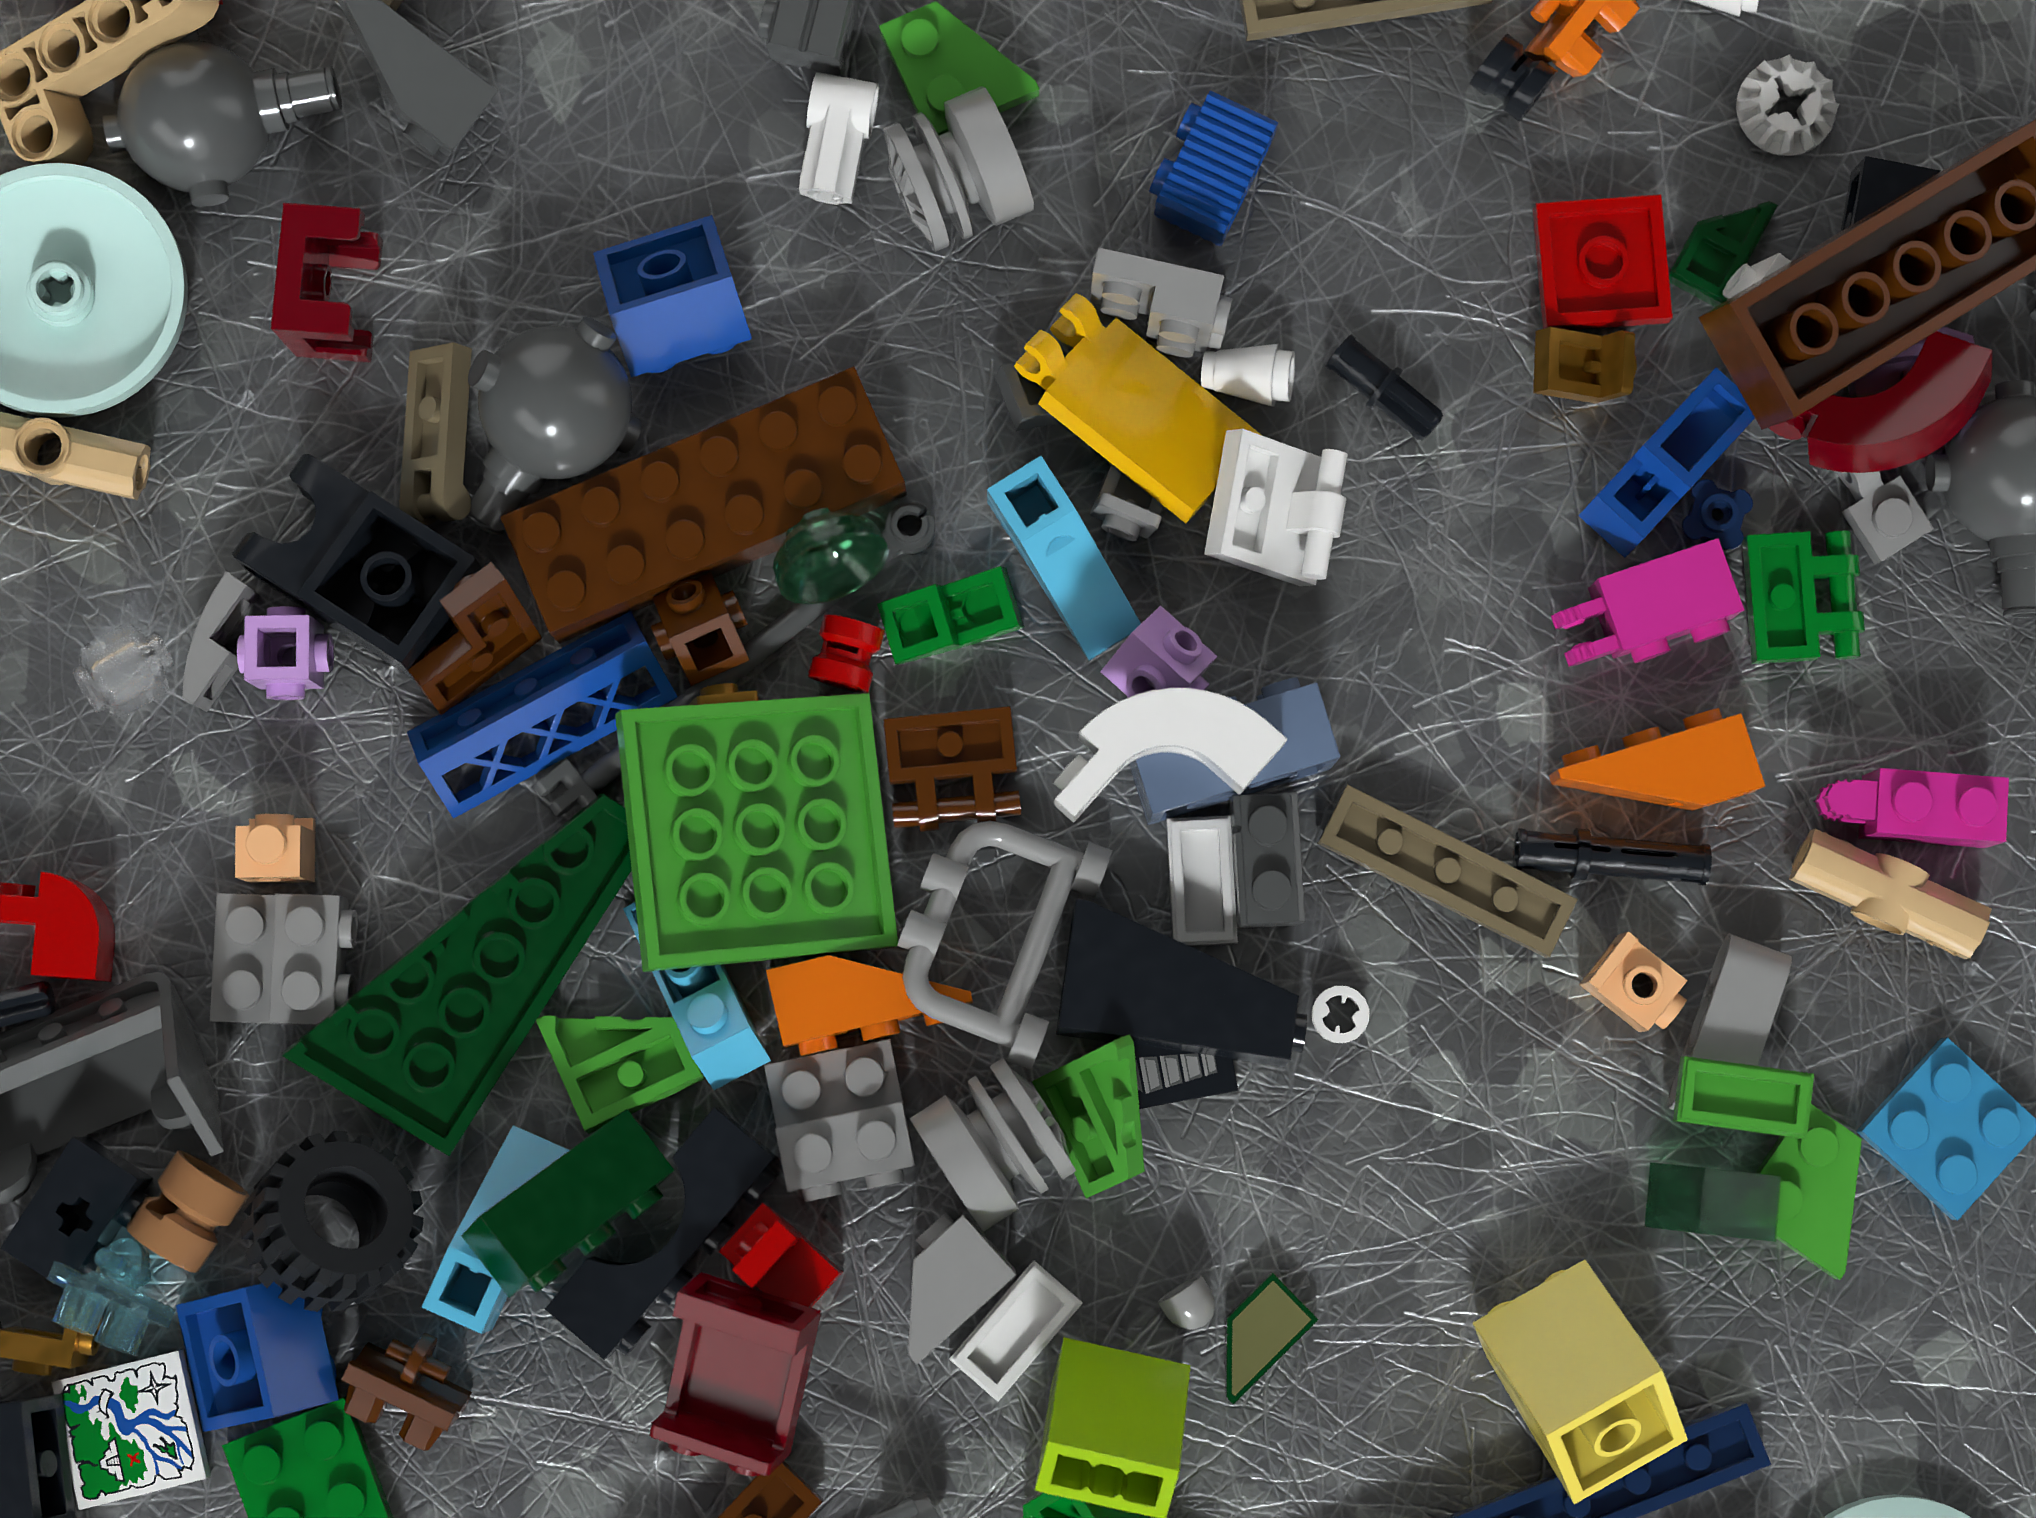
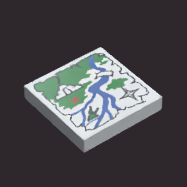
(132, 1429)

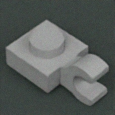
(1883, 514)

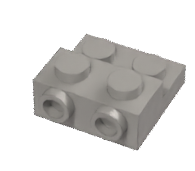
(1180, 300)
(281, 958)
(840, 1119)

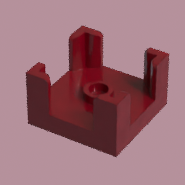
(309, 245)

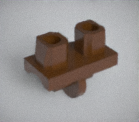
(408, 1381)

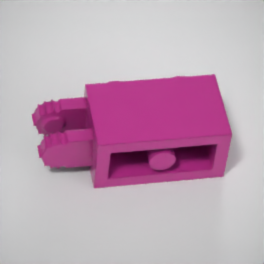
(1657, 603)
(1921, 807)

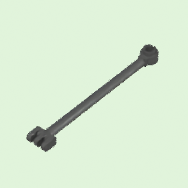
(584, 786)

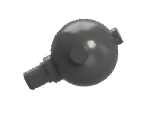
(204, 116)
(551, 410)
(1992, 487)

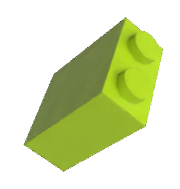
(1114, 1428)

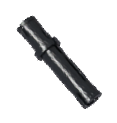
(1606, 856)

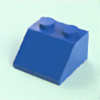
(671, 296)
(255, 1356)

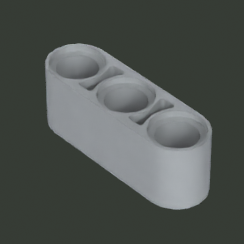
(1737, 1004)

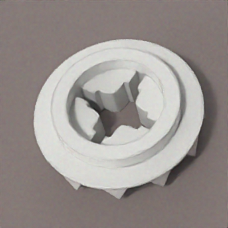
(1781, 132)

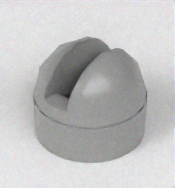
(1189, 1304)

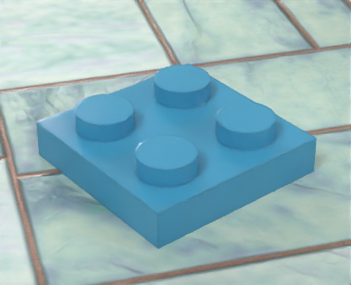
(1949, 1128)

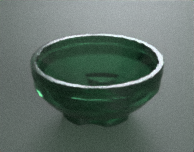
(828, 556)

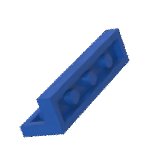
(523, 704)

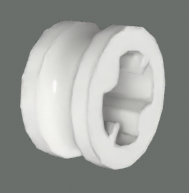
(1359, 1019)

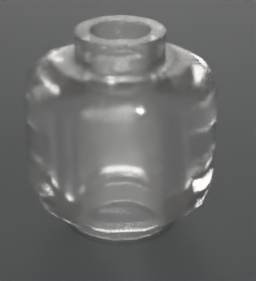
(123, 670)

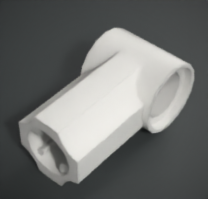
(839, 120)

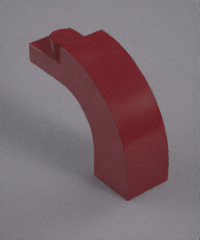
(1903, 420)

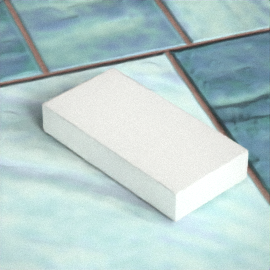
(1201, 880)
(1015, 1330)

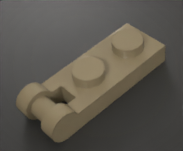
(436, 434)

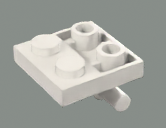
(1276, 508)

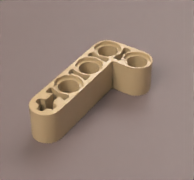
(60, 79)

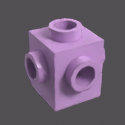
(266, 641)
(1159, 657)

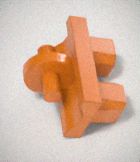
(1563, 35)

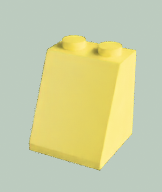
(1581, 1380)

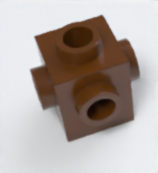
(700, 628)

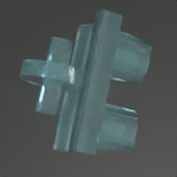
(112, 1286)

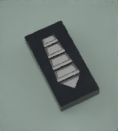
(1179, 1076)

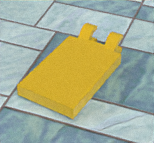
(1131, 406)

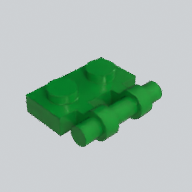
(1783, 596)

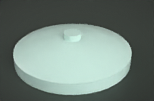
(84, 290)

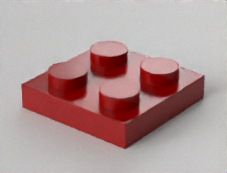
(1602, 262)

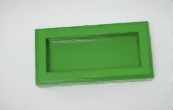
(1743, 1097)

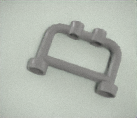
(924, 932)

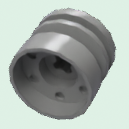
(958, 168)
(994, 1144)

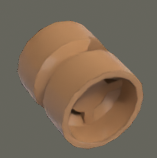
(187, 1211)

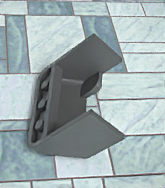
(98, 1068)

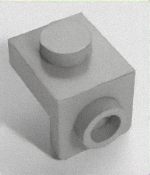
(1125, 507)

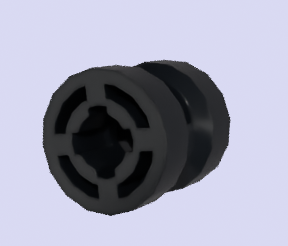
(1513, 77)

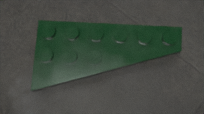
(456, 1006)

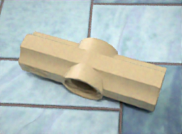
(85, 457)
(1890, 894)

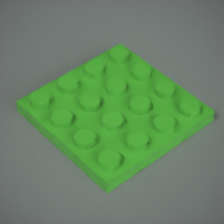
(755, 830)

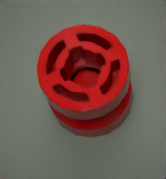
(841, 667)

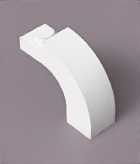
(1174, 720)

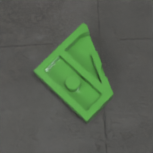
(945, 59)
(618, 1063)
(1099, 1114)
(1817, 1191)

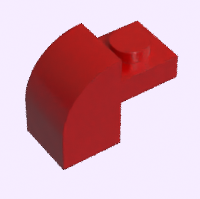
(71, 927)
(779, 1259)

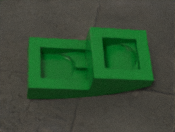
(950, 615)

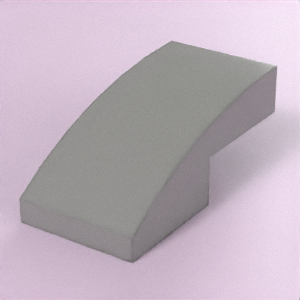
(208, 662)

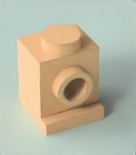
(275, 849)
(1612, 984)

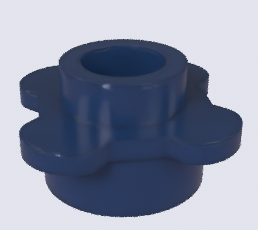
(1700, 523)

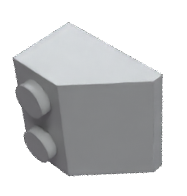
(951, 1281)

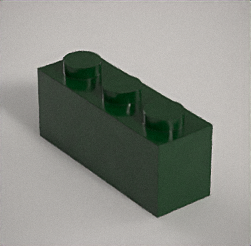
(569, 1206)

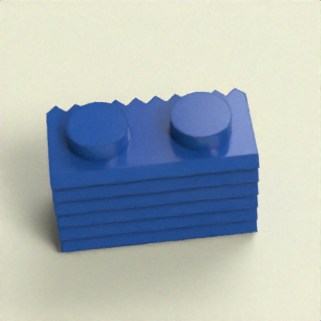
(1213, 167)

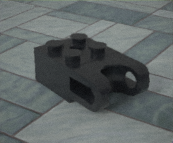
(350, 558)

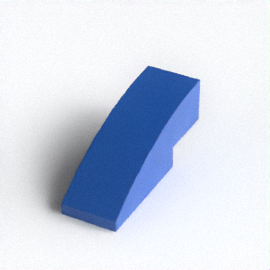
(1669, 463)

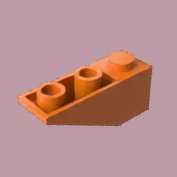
(1681, 771)
(841, 996)

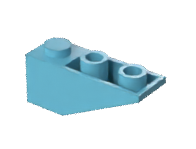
(1063, 557)
(710, 1018)
(462, 1284)

